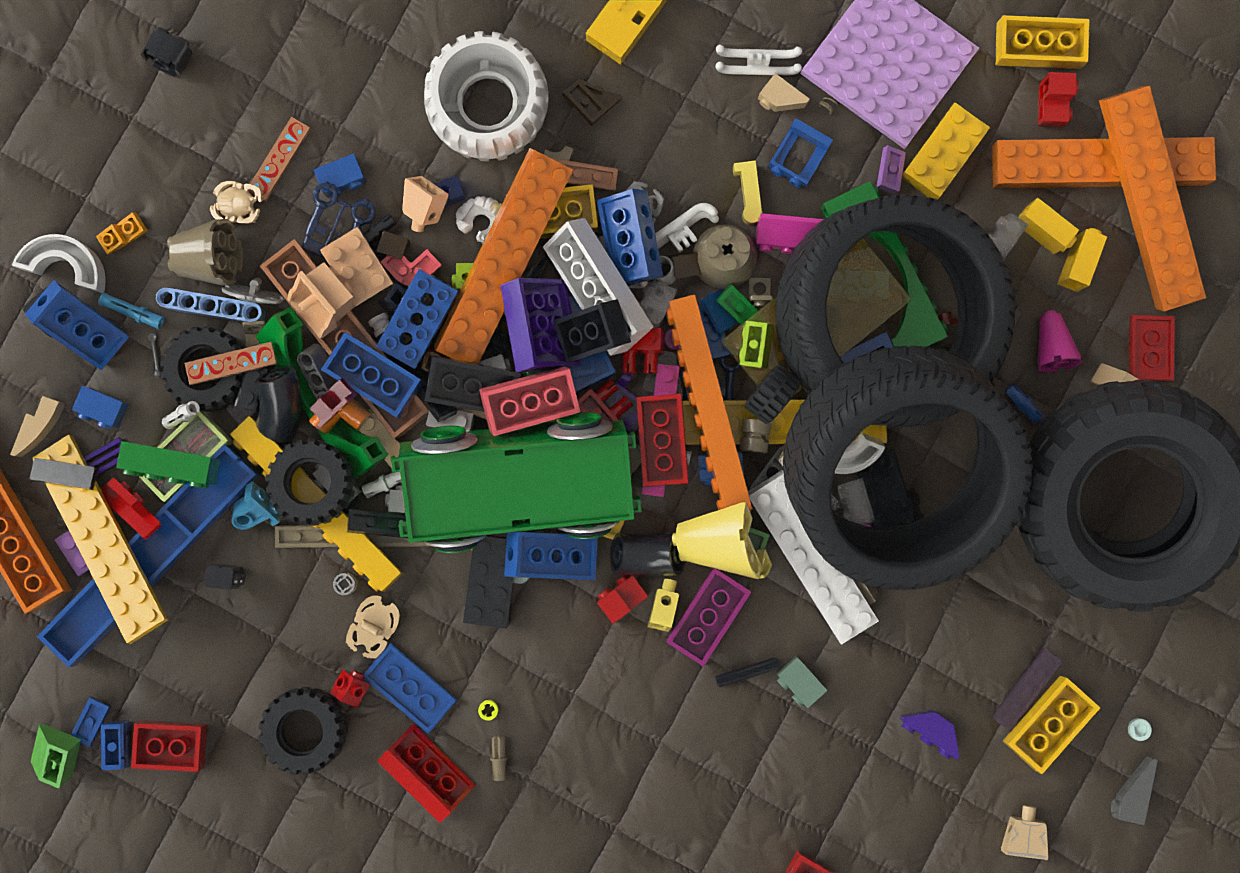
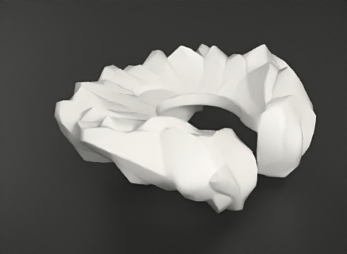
(473, 208)

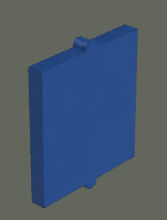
(717, 315)

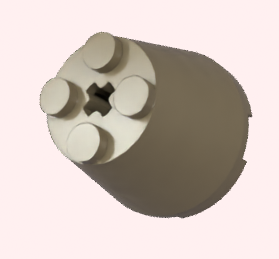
(207, 253)
(730, 269)

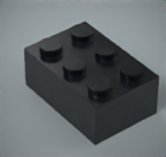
(592, 331)

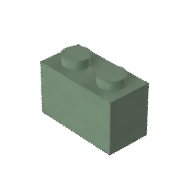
(801, 682)

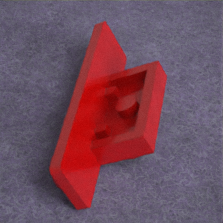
(130, 507)

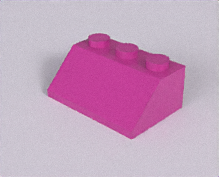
(782, 232)

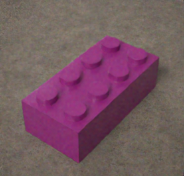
(708, 616)

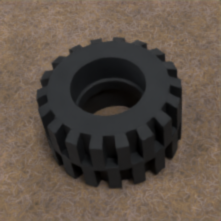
(773, 394)

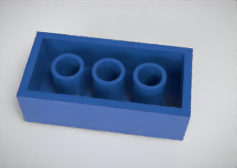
(372, 375)

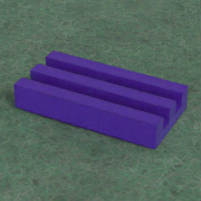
(100, 451)

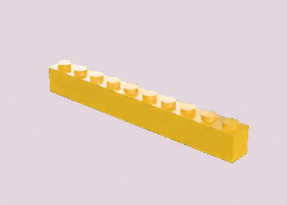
(358, 547)

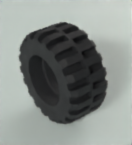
(182, 351)
(284, 468)
(273, 730)

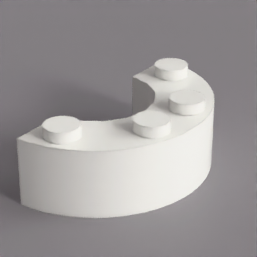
(54, 247)
(860, 454)

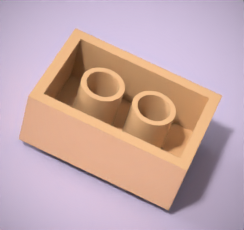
(357, 265)

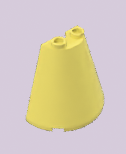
(722, 542)

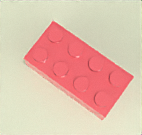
(529, 400)

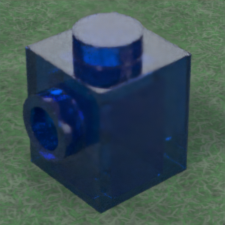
(453, 188)

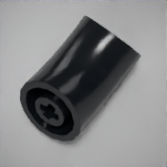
(279, 404)
(645, 555)

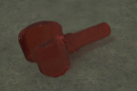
(947, 318)

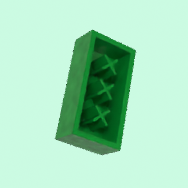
(163, 463)

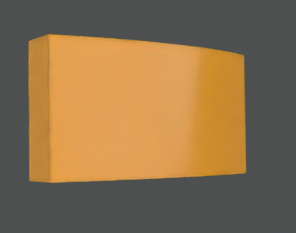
(121, 234)

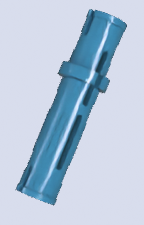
(138, 313)

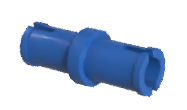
(1023, 403)

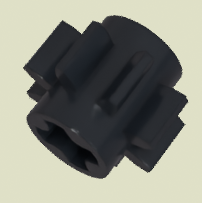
(499, 343)

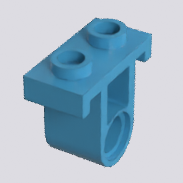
(253, 508)

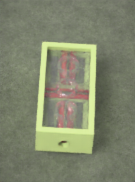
(196, 437)

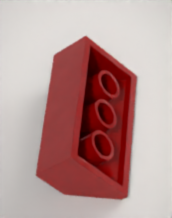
(426, 773)

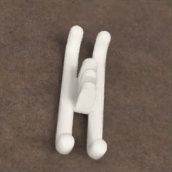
(758, 61)
(679, 230)

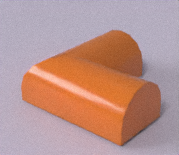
(352, 413)

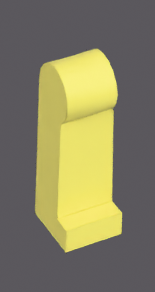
(750, 191)

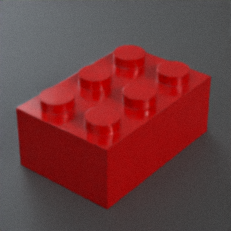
(169, 746)

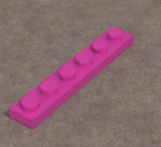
(665, 384)

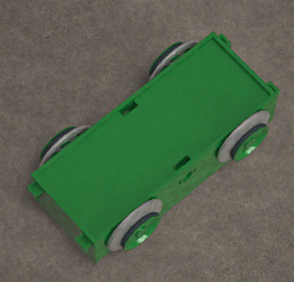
(543, 475)

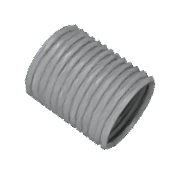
(669, 278)

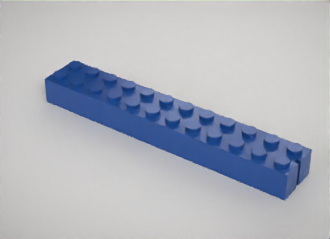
(183, 523)

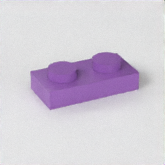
(891, 169)
(72, 553)

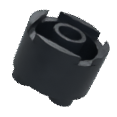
(167, 52)

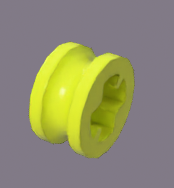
(482, 706)

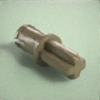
(498, 758)

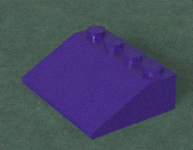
(530, 313)

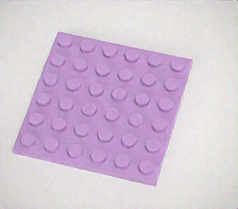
(890, 64)

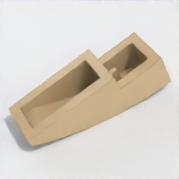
(37, 426)

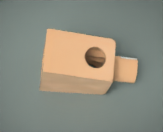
(423, 202)

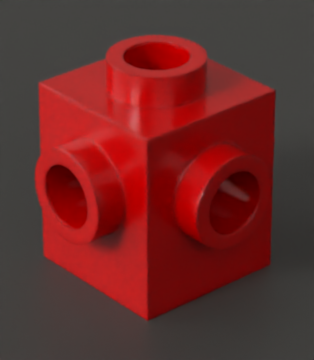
(350, 687)

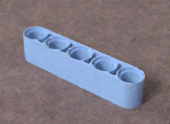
(200, 305)

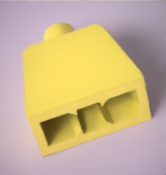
(661, 615)

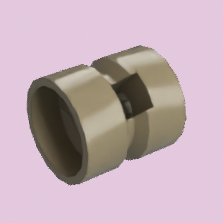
(754, 436)

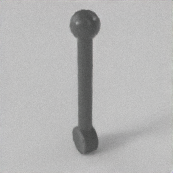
(153, 338)

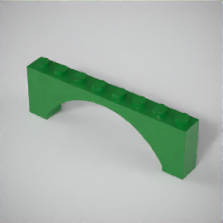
(919, 318)
(286, 335)

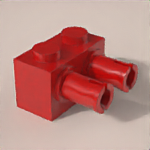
(651, 345)
(594, 402)

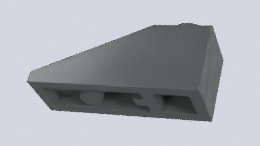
(1134, 796)

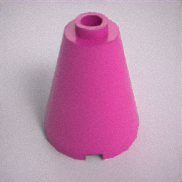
(1055, 344)

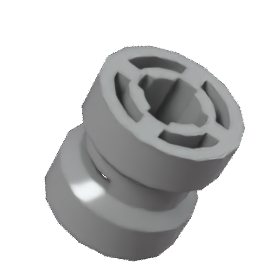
(345, 583)

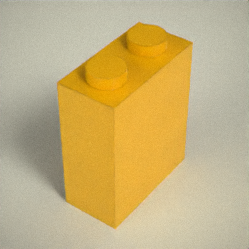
(1048, 227)
(1082, 260)

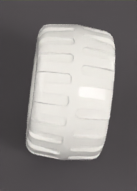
(477, 60)

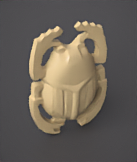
(236, 202)
(373, 626)

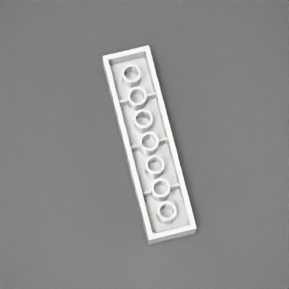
(830, 590)

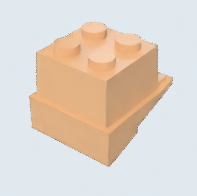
(321, 298)

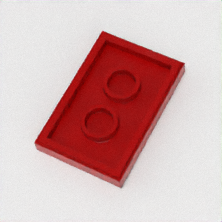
(1152, 347)

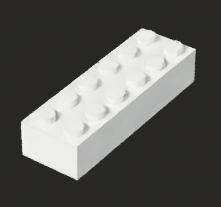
(594, 277)

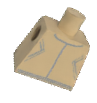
(1026, 836)

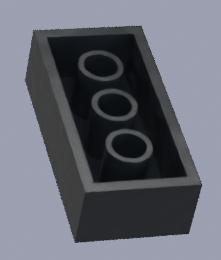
(459, 382)
(488, 589)

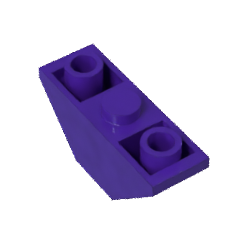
(933, 730)

